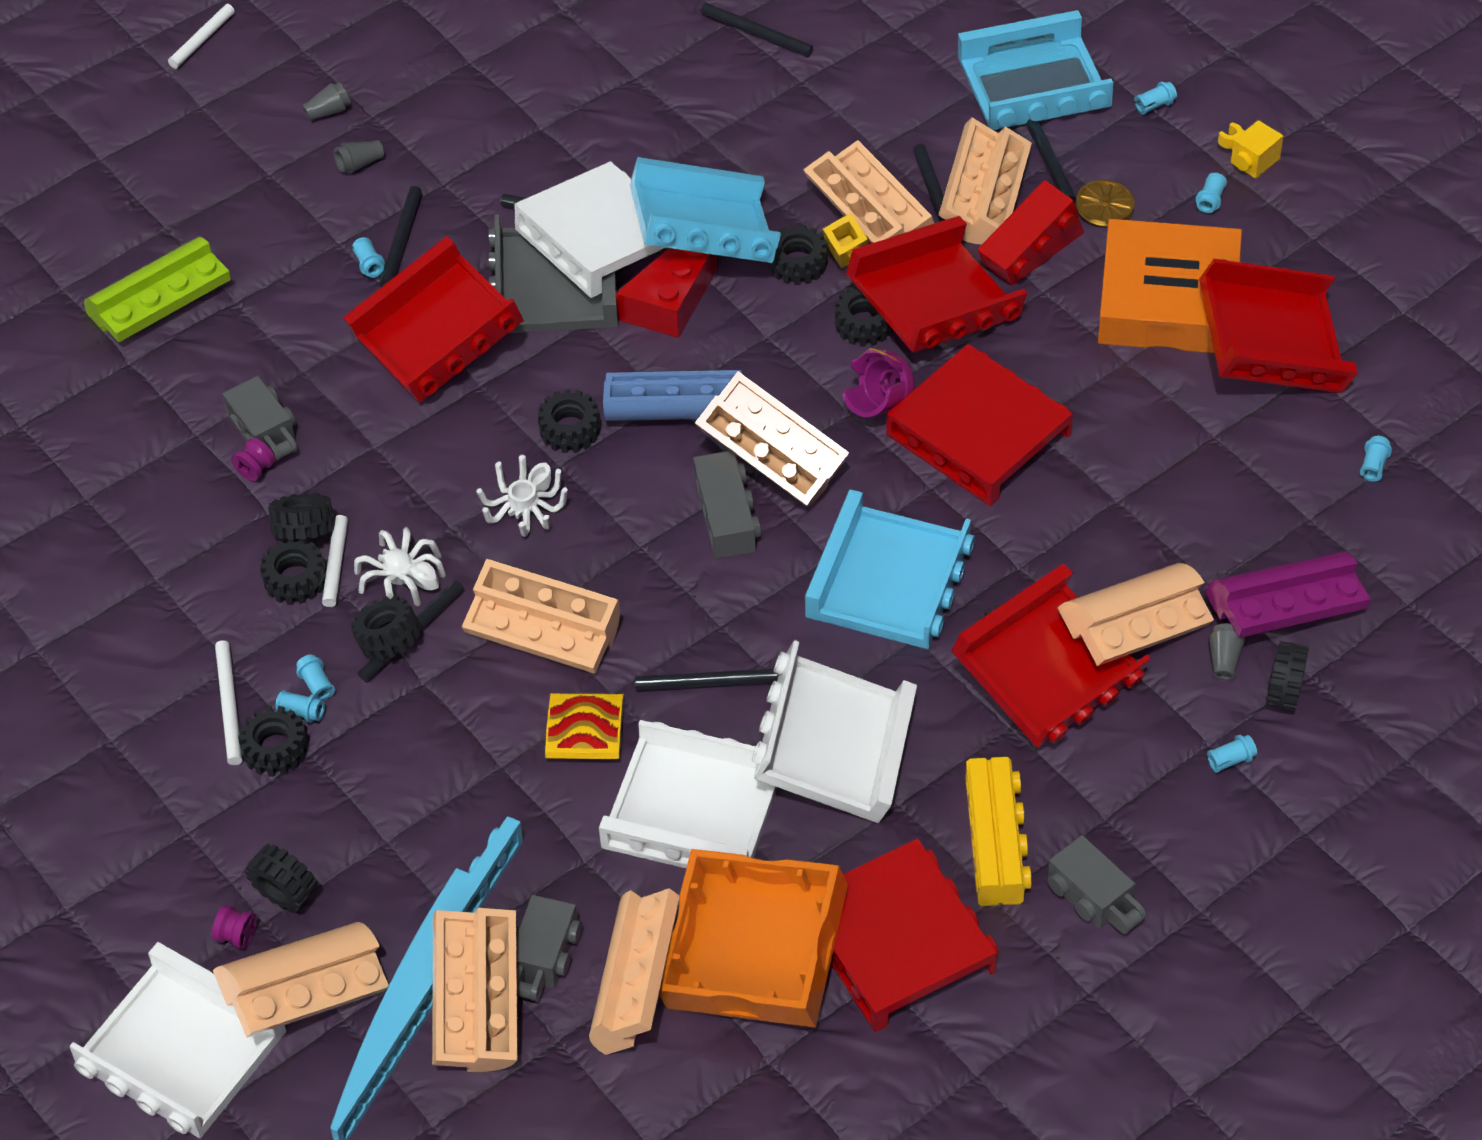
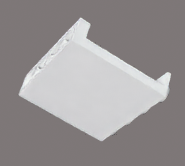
(585, 226)
(833, 736)
(687, 796)
(175, 1045)

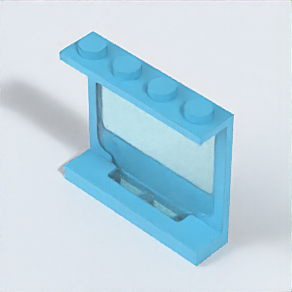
(1032, 70)

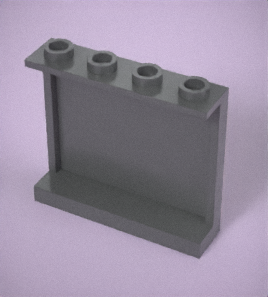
(542, 290)

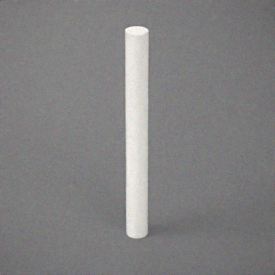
(228, 702)

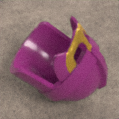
(882, 383)

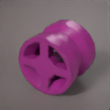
(253, 459)
(234, 926)

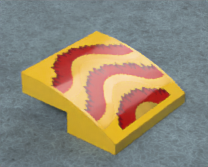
(584, 726)

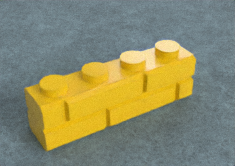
(995, 831)

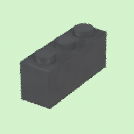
(726, 504)

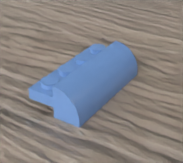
(662, 394)

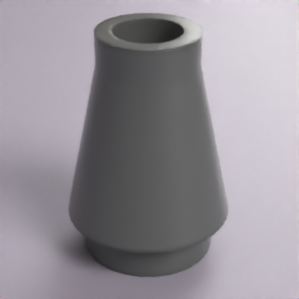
(327, 102)
(356, 155)
(1225, 651)

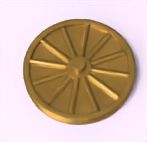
(1104, 201)

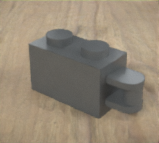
(259, 415)
(1095, 886)
(544, 945)

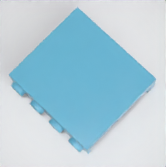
(702, 210)
(887, 574)

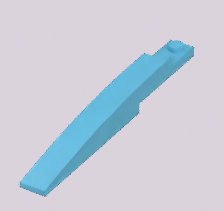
(411, 989)

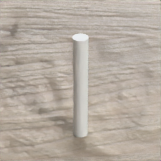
(201, 36)
(334, 561)

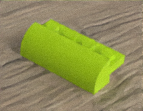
(157, 289)

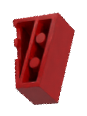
(1031, 234)
(667, 291)

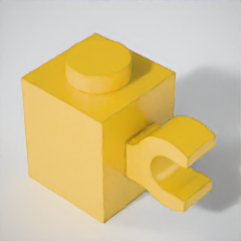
(1254, 148)
(844, 237)

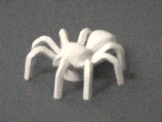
(525, 494)
(401, 567)

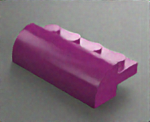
(1289, 594)

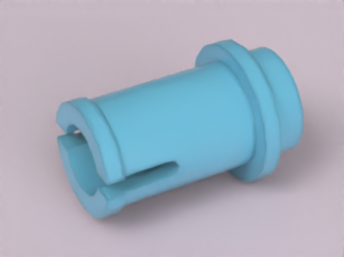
(1163, 94)
(1209, 198)
(370, 262)
(1377, 451)
(311, 670)
(306, 707)
(1232, 753)

